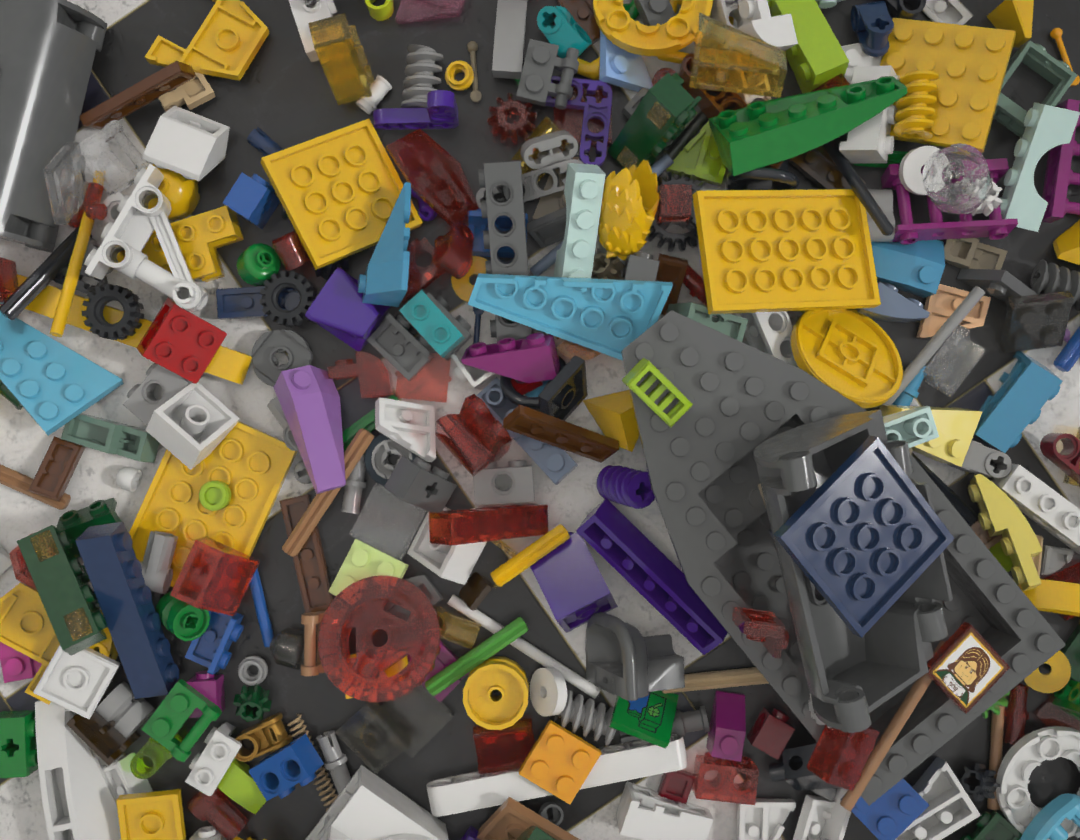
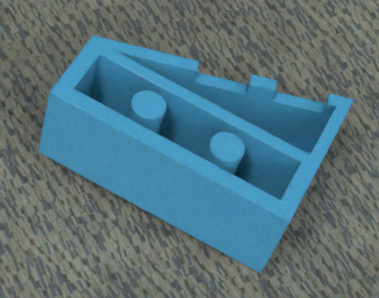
(1016, 402)

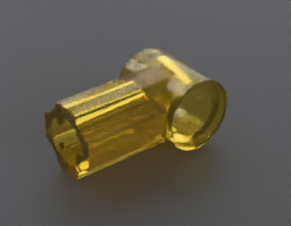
(458, 629)

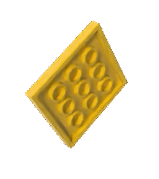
(970, 73)
(337, 191)

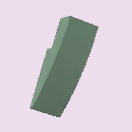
(111, 437)

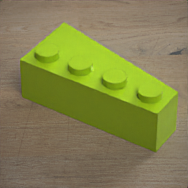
(818, 52)

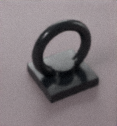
(764, 179)
(560, 394)

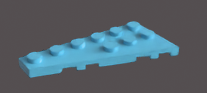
(581, 310)

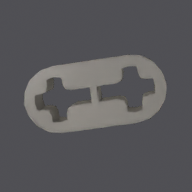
(552, 155)

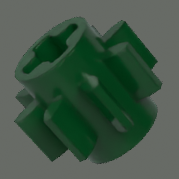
(252, 703)

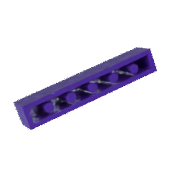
(651, 575)

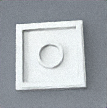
(77, 680)

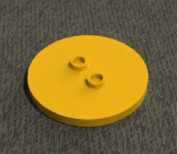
(848, 355)

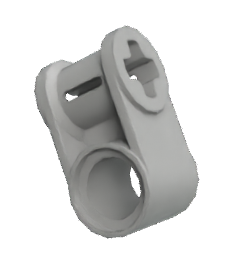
(978, 461)

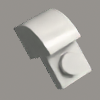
(772, 30)

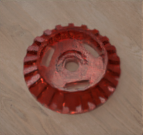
(362, 608)

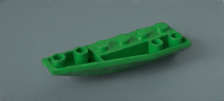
(797, 123)

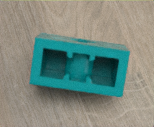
(432, 324)

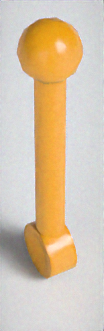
(1056, 34)

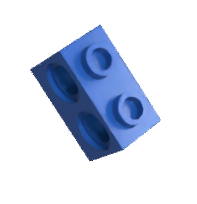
(286, 768)

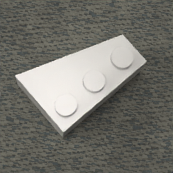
(872, 139)
(948, 802)
(652, 817)

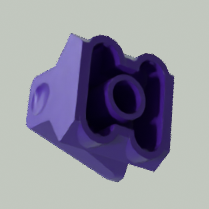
(343, 314)

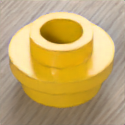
(455, 68)

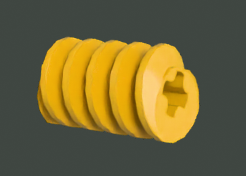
(913, 106)

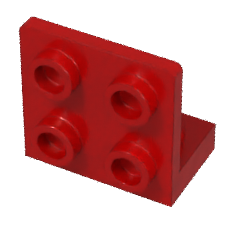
(181, 341)

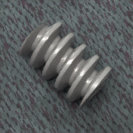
(420, 75)
(587, 717)

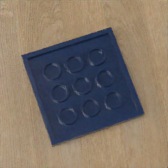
(864, 536)

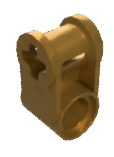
(266, 736)

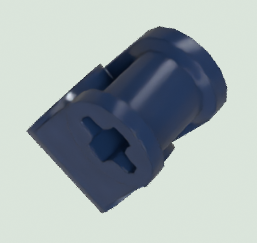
(872, 27)

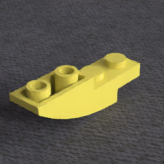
(1002, 516)

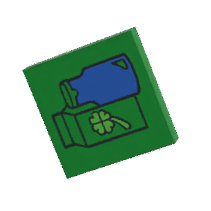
(646, 718)

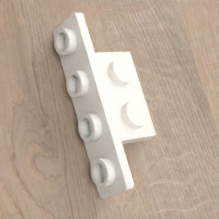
(822, 818)

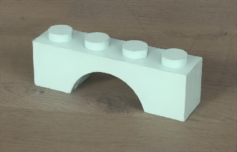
(1044, 130)
(583, 206)

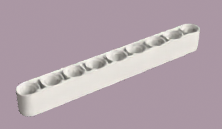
(614, 765)

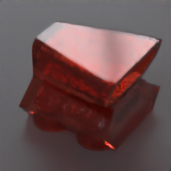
(473, 435)

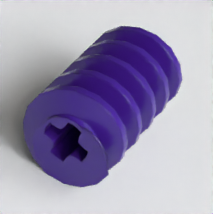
(625, 486)

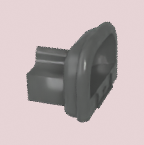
(628, 662)

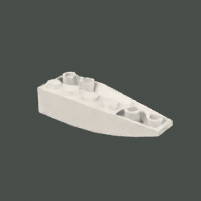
(72, 783)

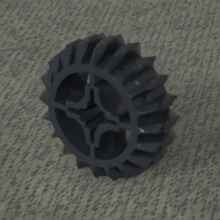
(658, 230)

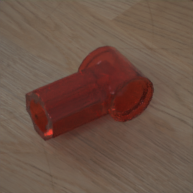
(218, 813)

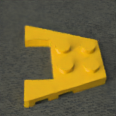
(221, 45)
(28, 629)

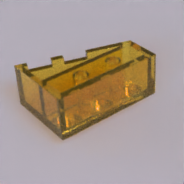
(342, 58)
(735, 61)

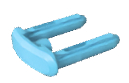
(1048, 820)

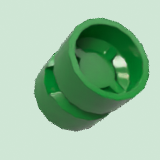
(182, 618)

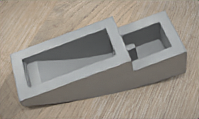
(509, 39)

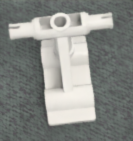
(131, 234)

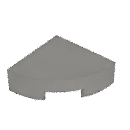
(1054, 559)

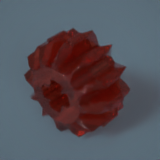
(505, 109)

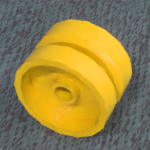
(491, 710)

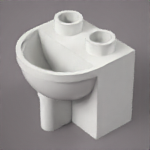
(376, 811)

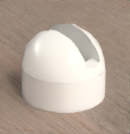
(129, 478)

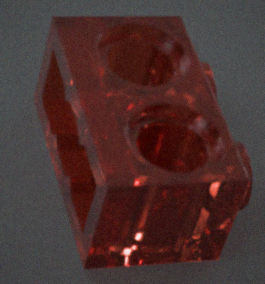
(420, 277)
(722, 786)

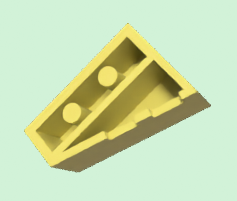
(954, 429)

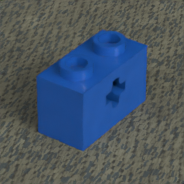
(252, 199)

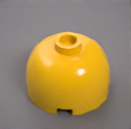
(181, 193)

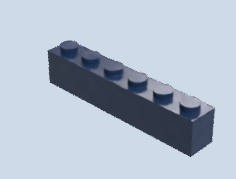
(128, 609)

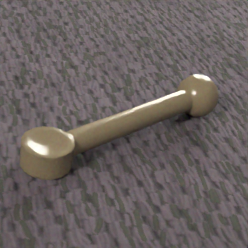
(475, 95)

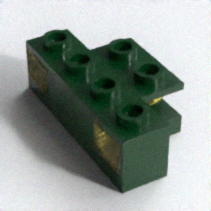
(655, 122)
(63, 589)

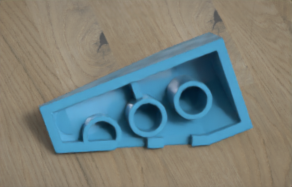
(910, 267)
(388, 269)

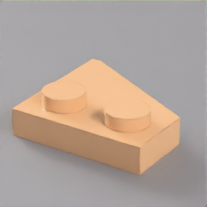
(944, 304)

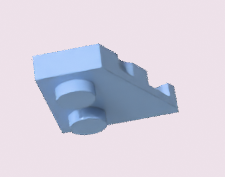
(622, 67)

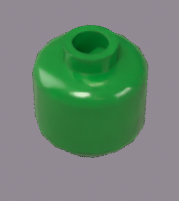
(258, 264)

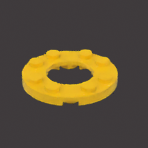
(649, 40)

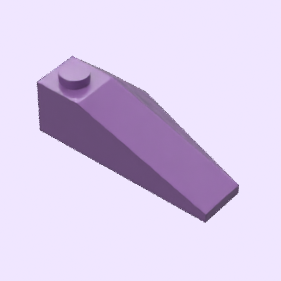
(315, 422)

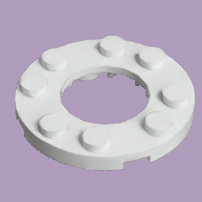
(1021, 760)

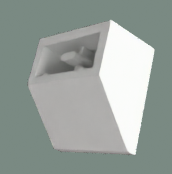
(187, 143)

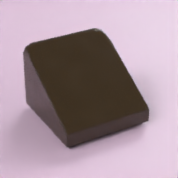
(475, 590)

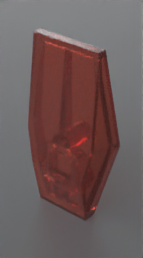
(434, 175)

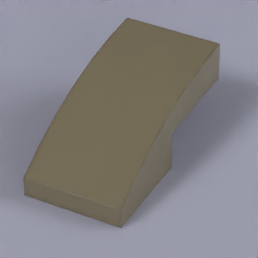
(972, 254)

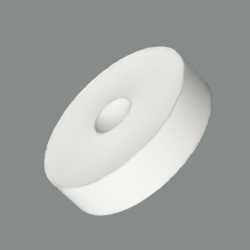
(911, 166)
(548, 691)

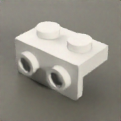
(212, 764)

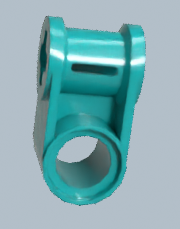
(565, 33)

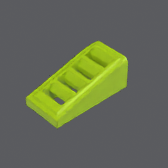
(634, 377)

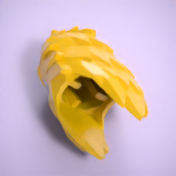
(628, 210)

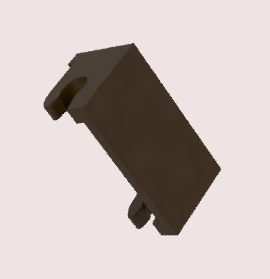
(102, 736)

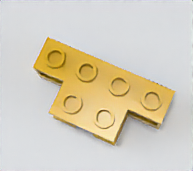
(198, 241)

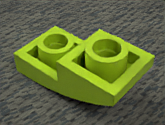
(241, 787)

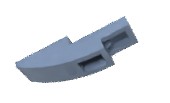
(895, 307)
(550, 459)

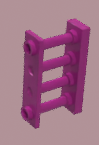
(1059, 174)
(910, 233)

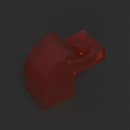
(373, 374)

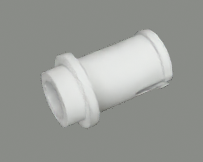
(379, 90)

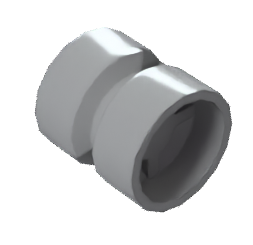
(125, 709)

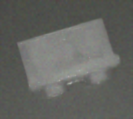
(953, 362)

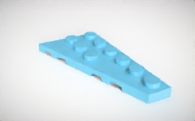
(49, 377)

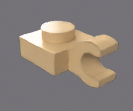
(190, 93)

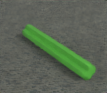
(476, 656)

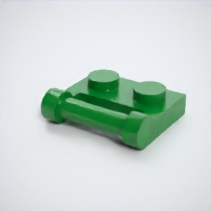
(174, 713)

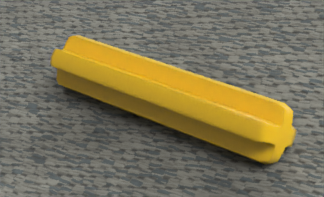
(530, 555)

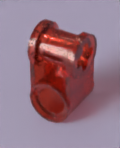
(290, 250)
(454, 250)

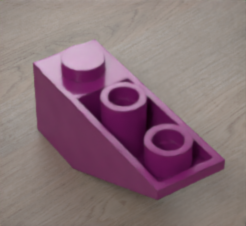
(521, 359)

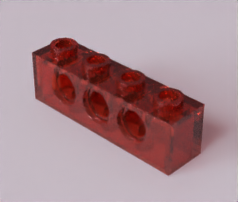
(488, 523)

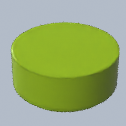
(215, 495)

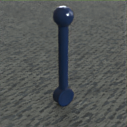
(478, 312)

